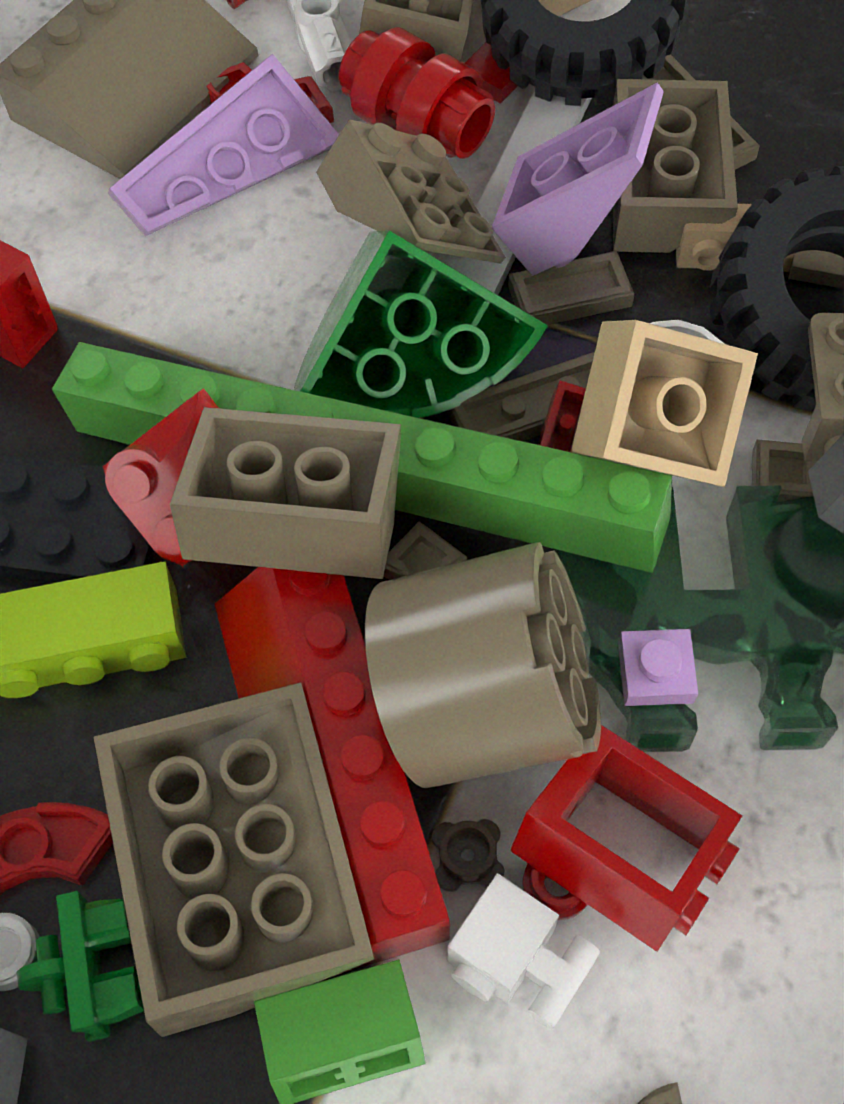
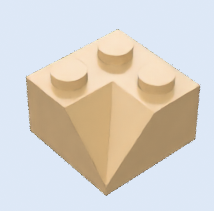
(664, 401)

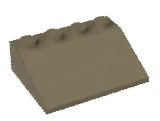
(120, 75)
(229, 858)

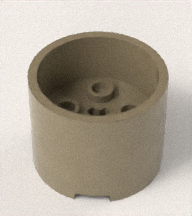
(481, 667)

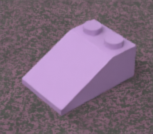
(573, 181)

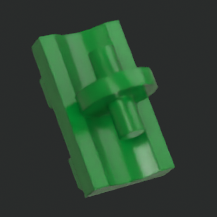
(93, 996)

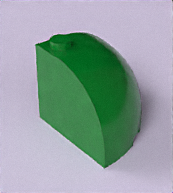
(412, 334)

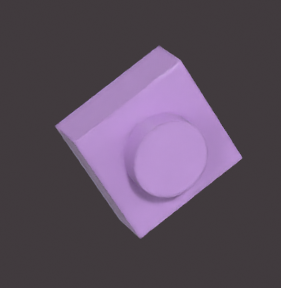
(657, 667)

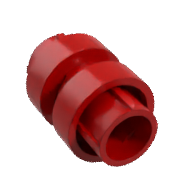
(406, 86)

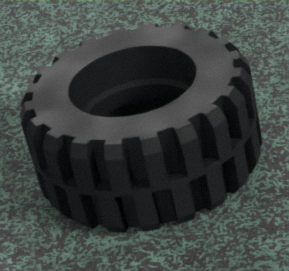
(580, 56)
(751, 283)

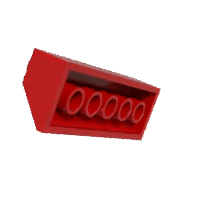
(304, 630)

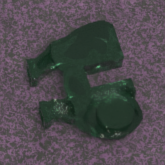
(778, 617)

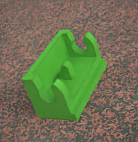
(339, 1033)

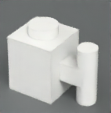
(507, 941)

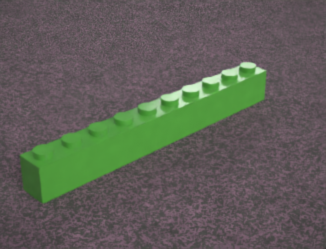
(443, 469)

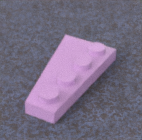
(231, 145)

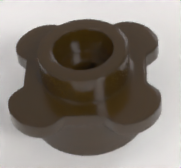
(453, 840)

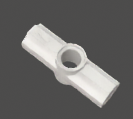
(322, 38)

